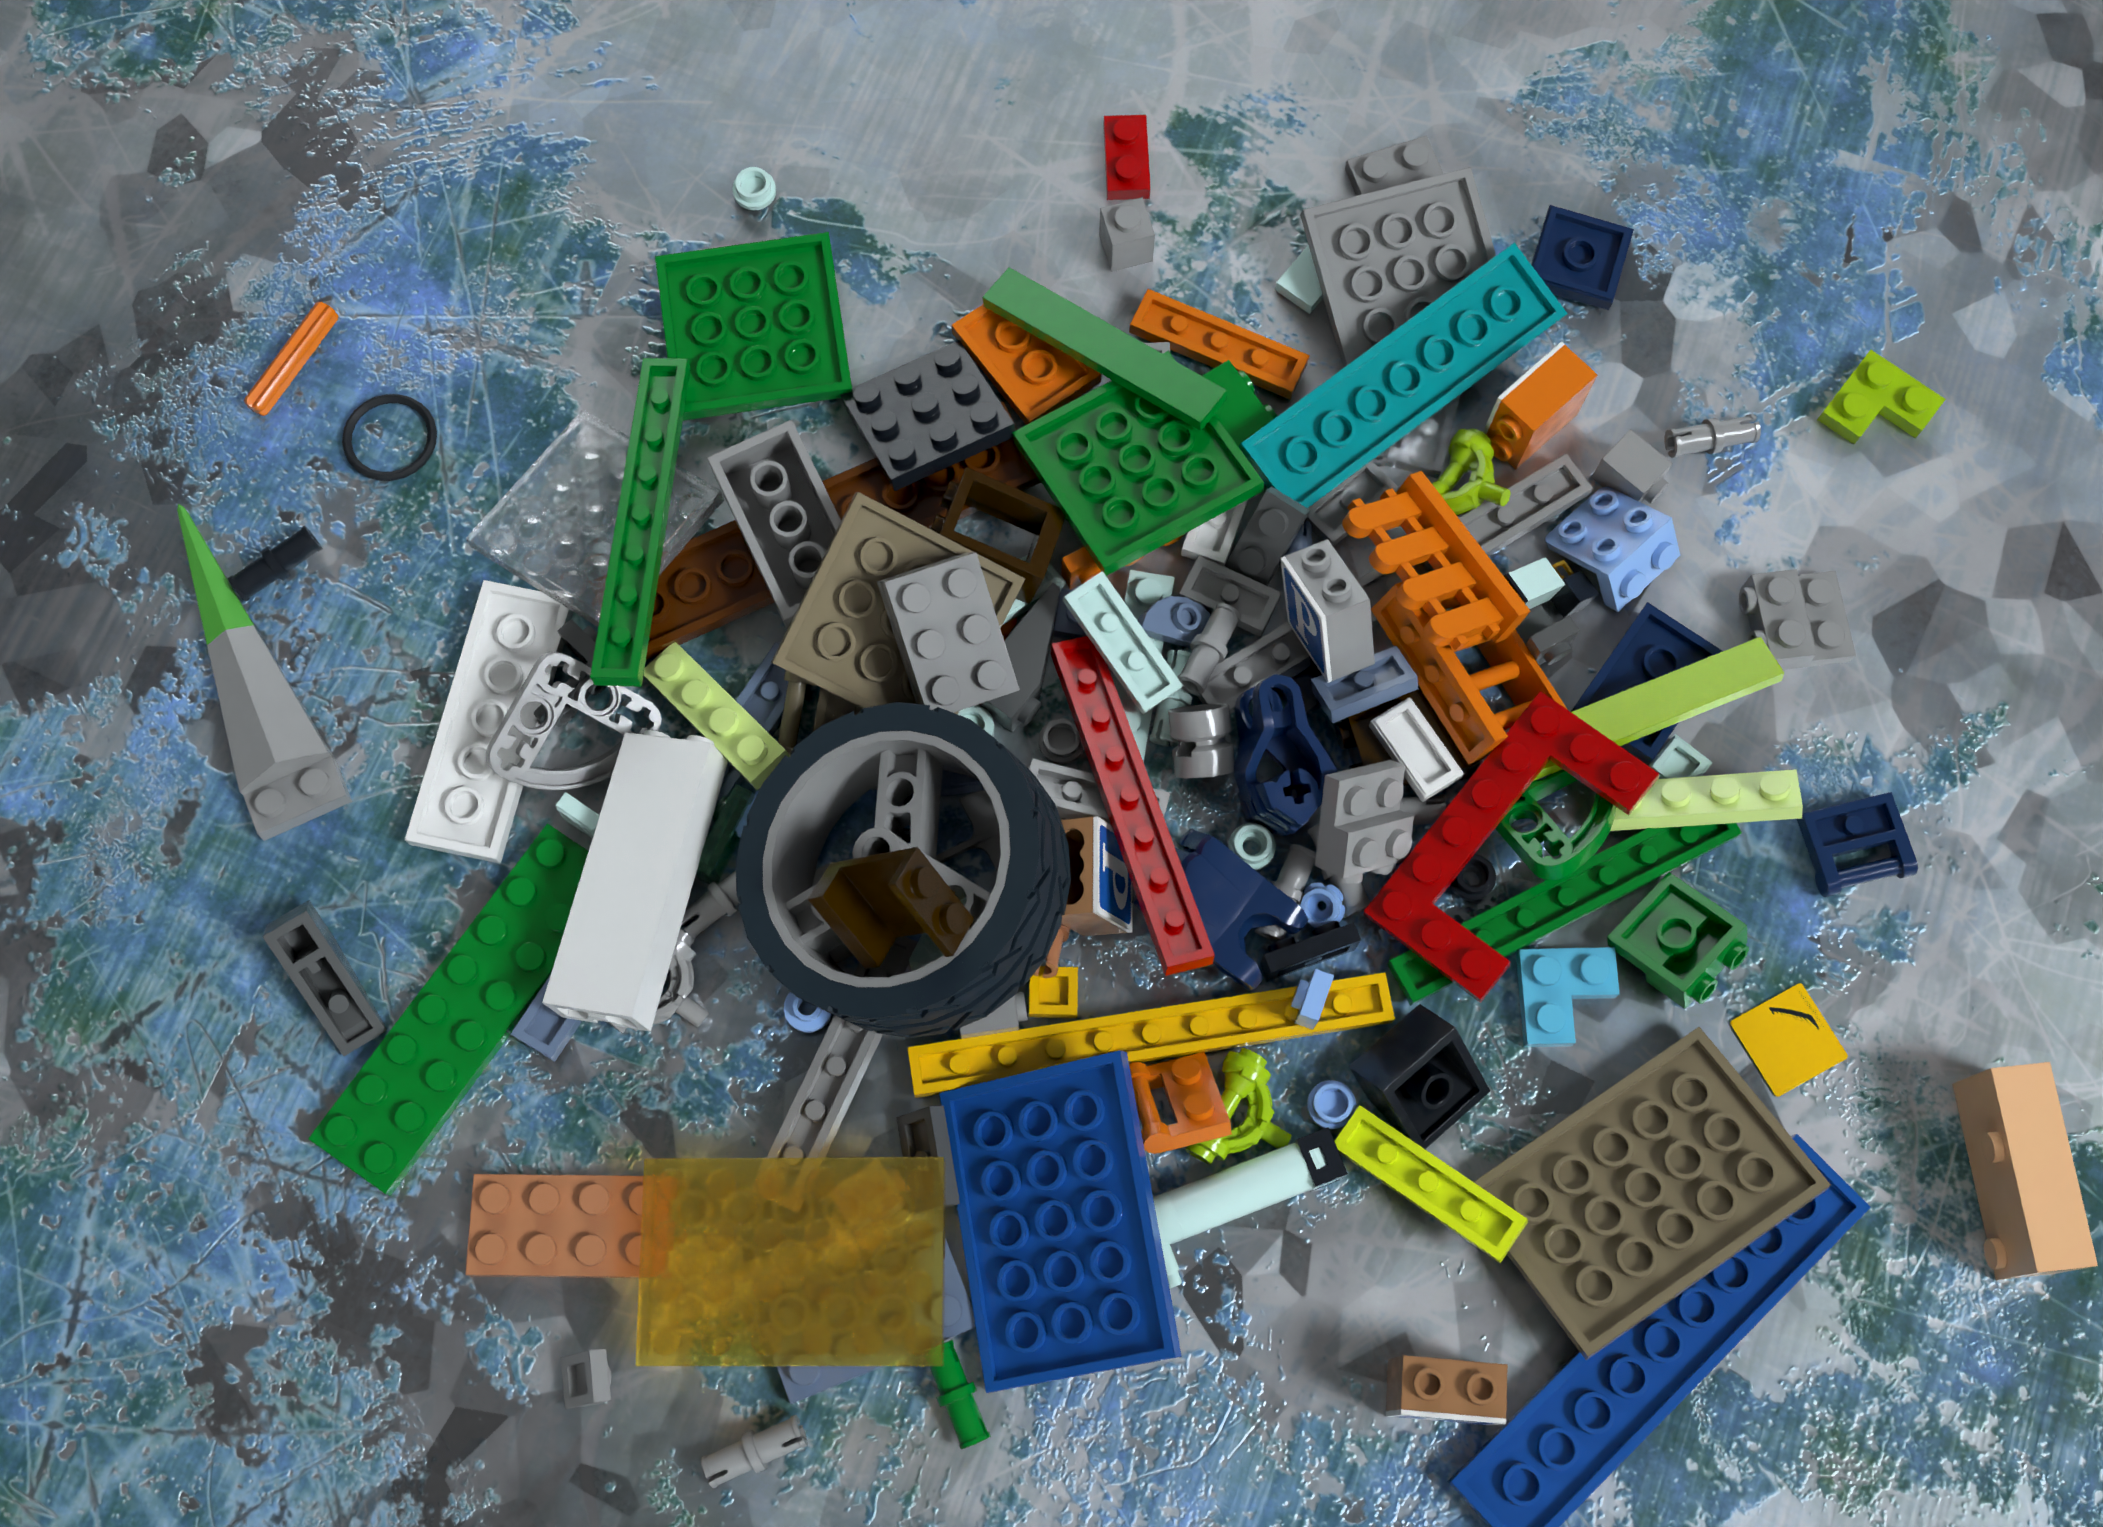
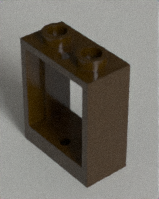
(1012, 507)

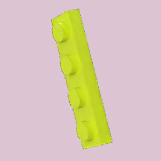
(1430, 1184)

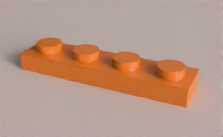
(1217, 340)

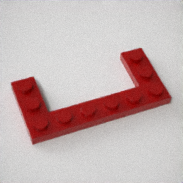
(1408, 898)

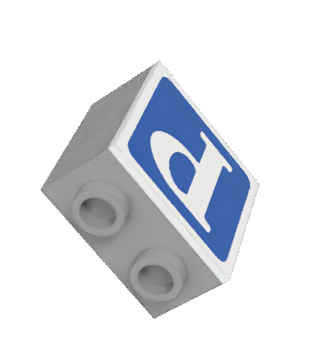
(1328, 610)

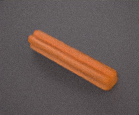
(291, 358)

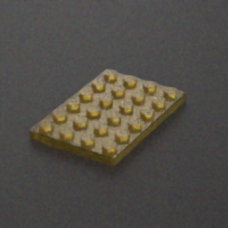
(792, 1262)

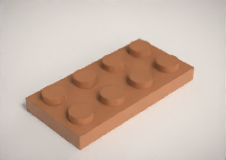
(555, 1226)

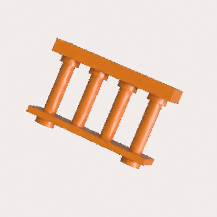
(1455, 692)

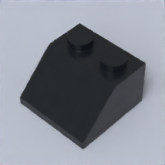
(1420, 1076)

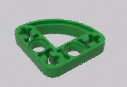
(1573, 850)

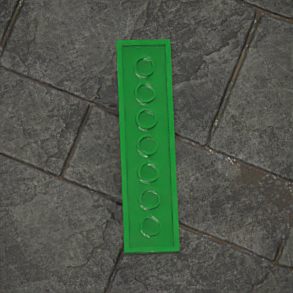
(456, 1019)

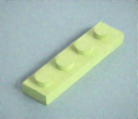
(715, 714)
(1716, 801)

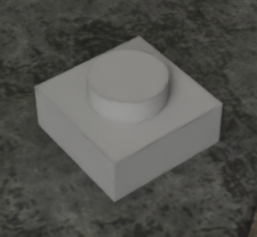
(586, 1378)

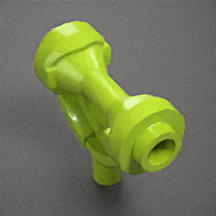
(1470, 452)
(1244, 1078)

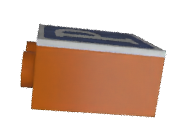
(1538, 405)

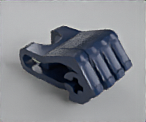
(1293, 796)
(1232, 902)

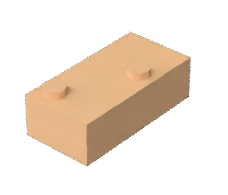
(2023, 1172)

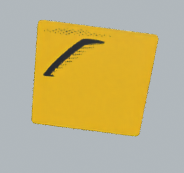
(1788, 1039)

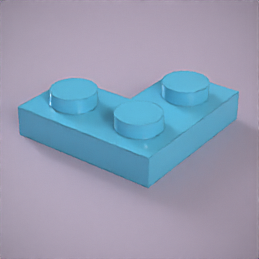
(1549, 983)

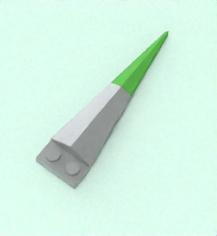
(272, 741)

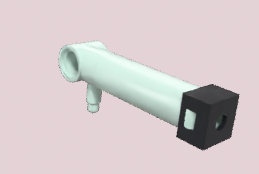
(1245, 1188)

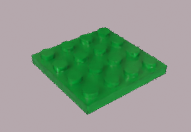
(755, 324)
(1133, 472)

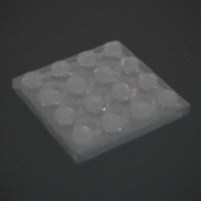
(563, 514)

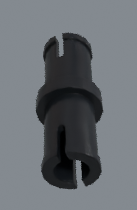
(275, 563)

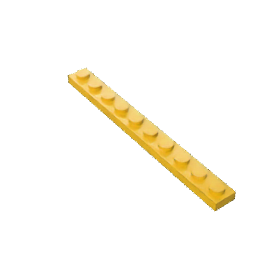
(1148, 1034)

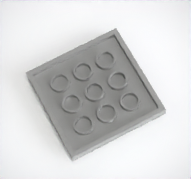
(1394, 253)

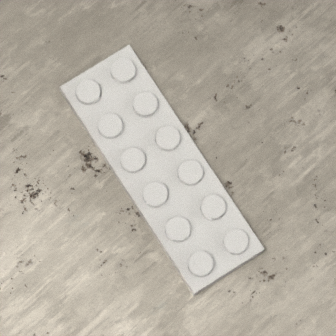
(461, 799)

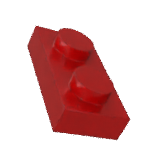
(1126, 157)

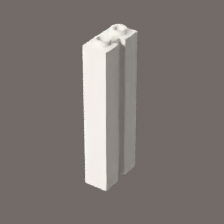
(636, 880)

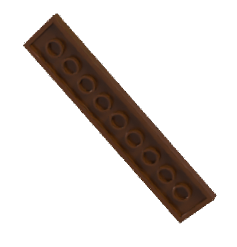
(719, 581)

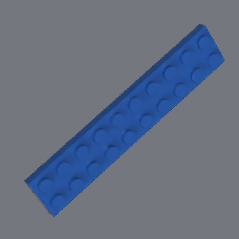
(1607, 1405)

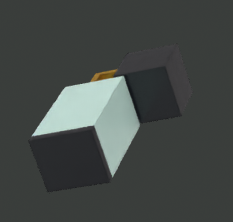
(1543, 582)

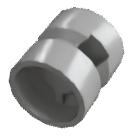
(1201, 740)

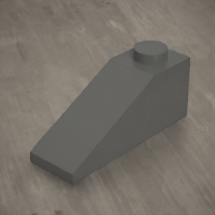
(1029, 654)
(324, 977)

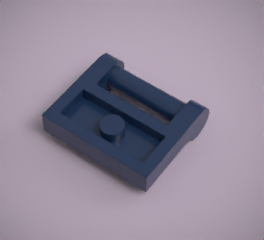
(1855, 828)

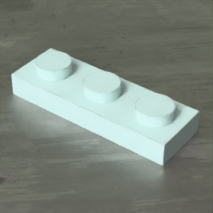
(1122, 642)

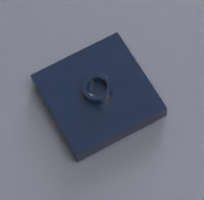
(1581, 256)

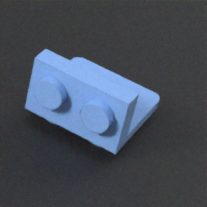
(1618, 542)

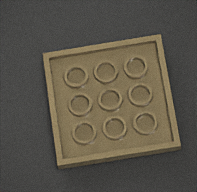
(842, 626)

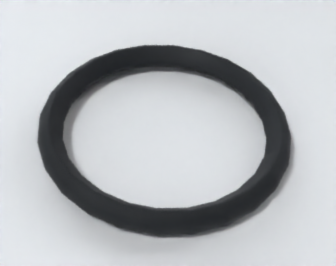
(398, 474)

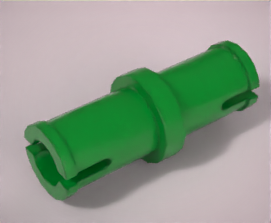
(958, 1399)

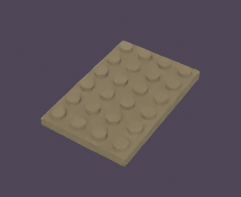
(1649, 1191)

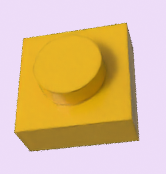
(1055, 995)

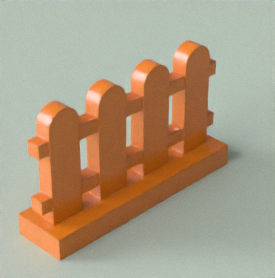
(1457, 560)

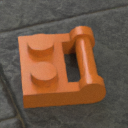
(1192, 1099)

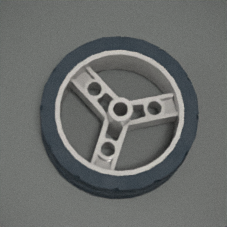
(903, 754)

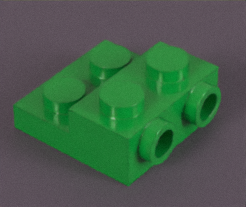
(1680, 941)

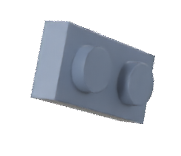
(1366, 688)

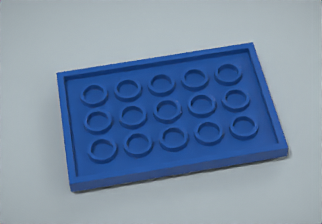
(1059, 1224)

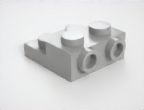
(1798, 617)
(1363, 822)

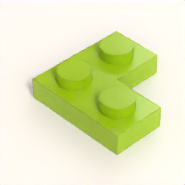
(1883, 390)

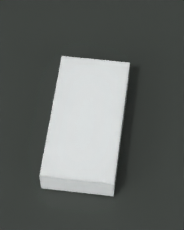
(1415, 744)

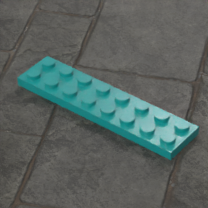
(1403, 379)

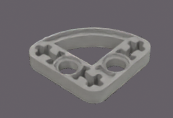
(554, 700)

